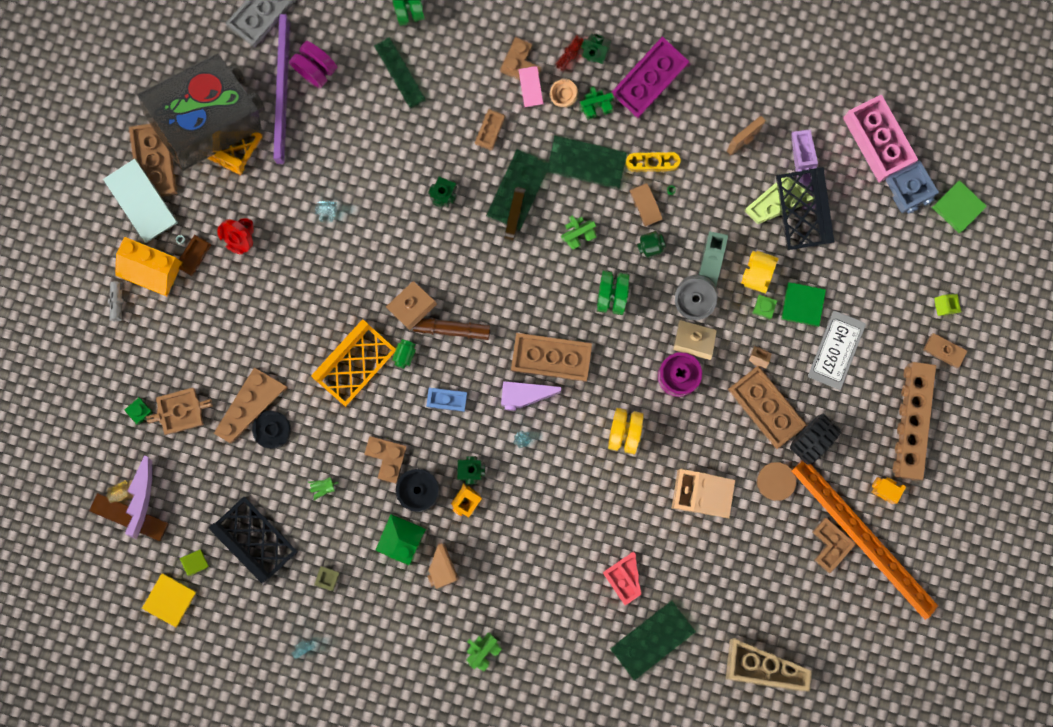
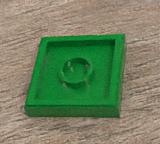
(803, 304)

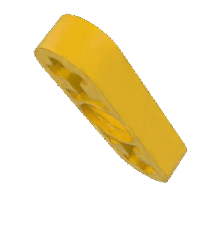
(659, 155)

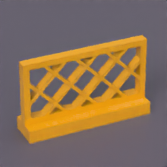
(233, 163)
(339, 354)

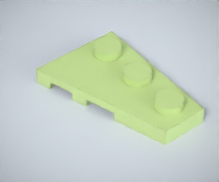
(768, 204)

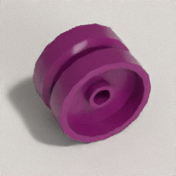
(313, 64)
(684, 364)

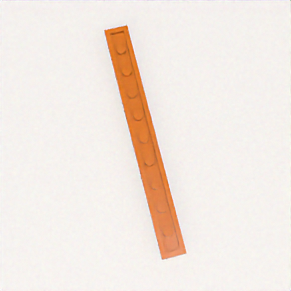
(865, 539)

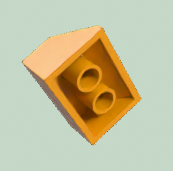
(146, 266)

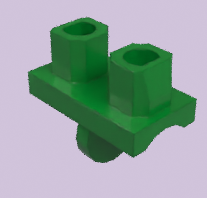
(595, 100)

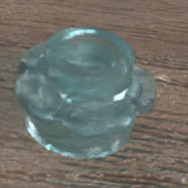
(522, 439)

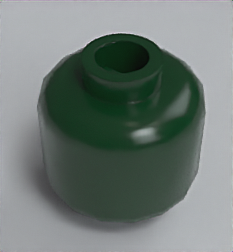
(651, 244)

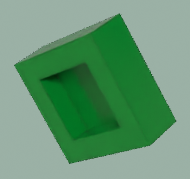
(138, 411)

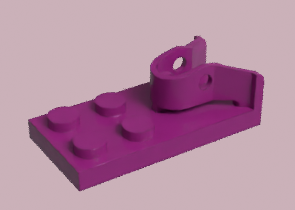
(650, 77)

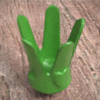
(323, 486)

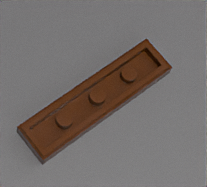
(117, 513)

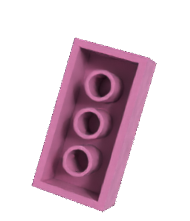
(880, 138)

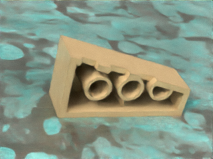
(762, 668)

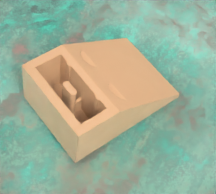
(703, 493)

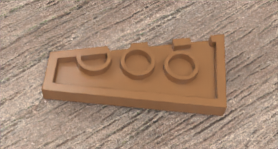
(253, 398)

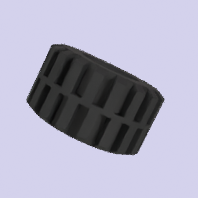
(815, 439)

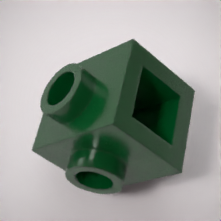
(595, 48)
(443, 192)
(463, 467)

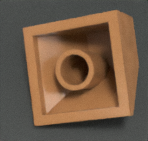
(442, 569)

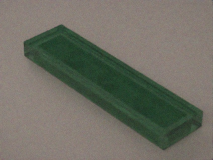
(399, 73)

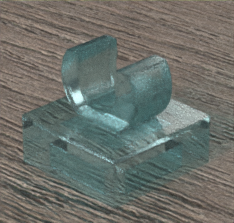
(326, 208)

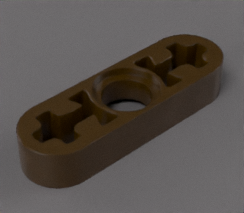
(514, 213)

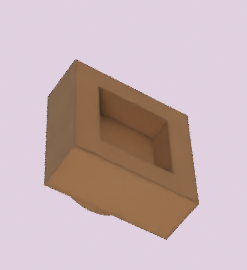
(760, 357)

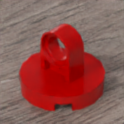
(236, 235)

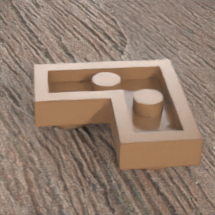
(517, 58)
(392, 457)
(836, 544)

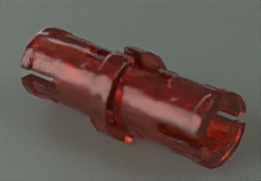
(569, 53)

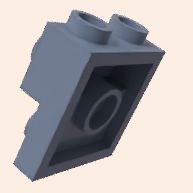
(912, 187)

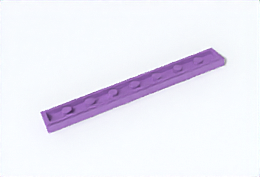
(281, 89)

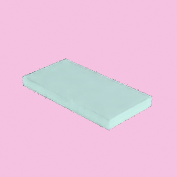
(140, 200)

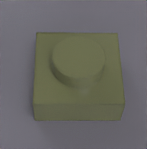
(327, 578)

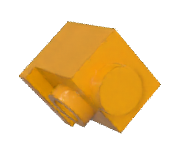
(887, 490)
(468, 507)

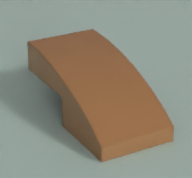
(646, 204)

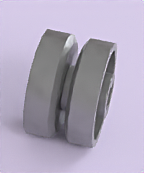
(698, 308)

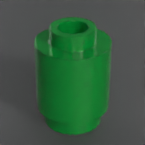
(404, 354)

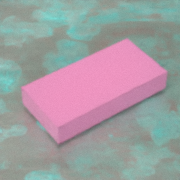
(530, 86)

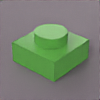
(764, 307)

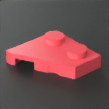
(624, 578)

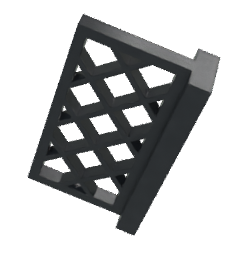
(821, 204)
(240, 552)

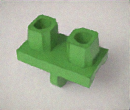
(586, 229)
(479, 649)

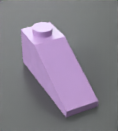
(521, 394)

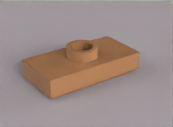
(490, 129)
(945, 350)

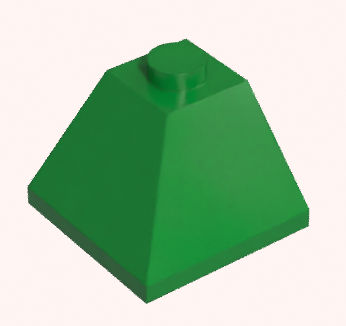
(400, 540)

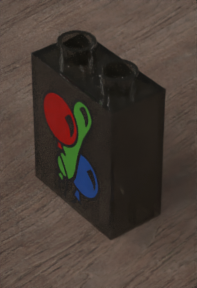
(202, 110)

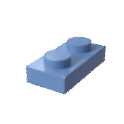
(446, 399)

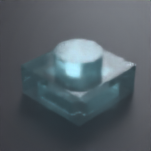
(302, 648)

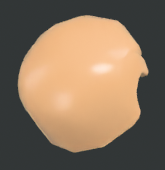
(564, 93)

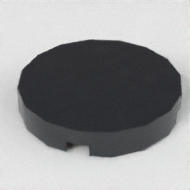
(271, 429)

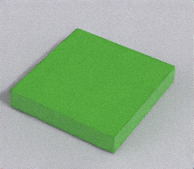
(959, 206)

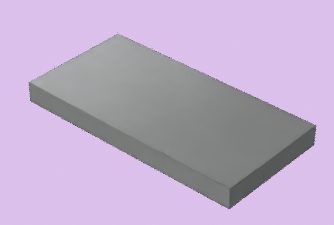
(257, 18)

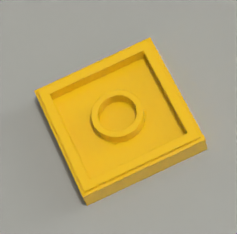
(169, 600)

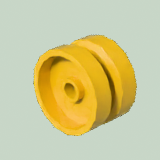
(627, 431)

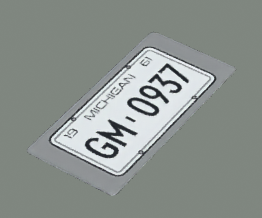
(836, 350)

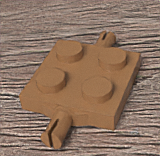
(179, 411)

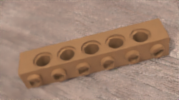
(922, 413)

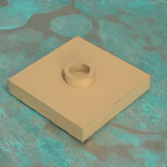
(695, 340)

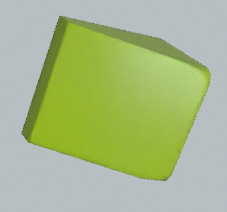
(947, 304)
(194, 562)

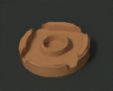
(776, 481)

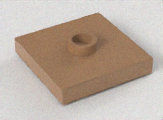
(746, 135)
(411, 305)

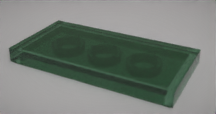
(586, 162)
(523, 172)
(652, 640)

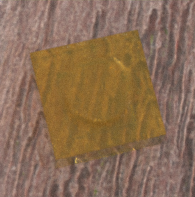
(118, 492)

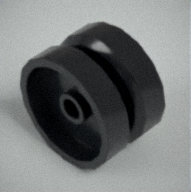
(407, 485)

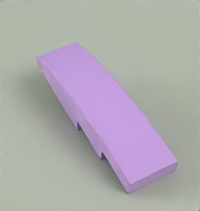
(804, 156)
(141, 490)

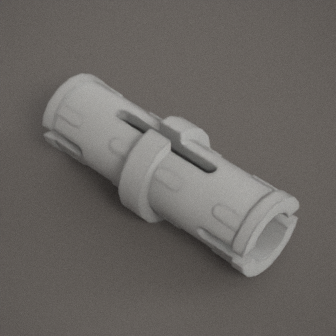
(115, 301)

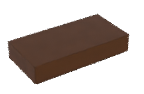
(193, 255)

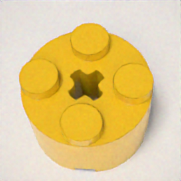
(760, 272)

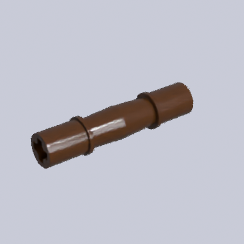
(453, 328)

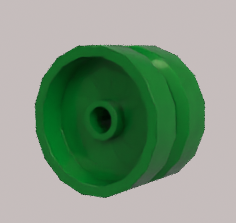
(402, 8)
(614, 293)

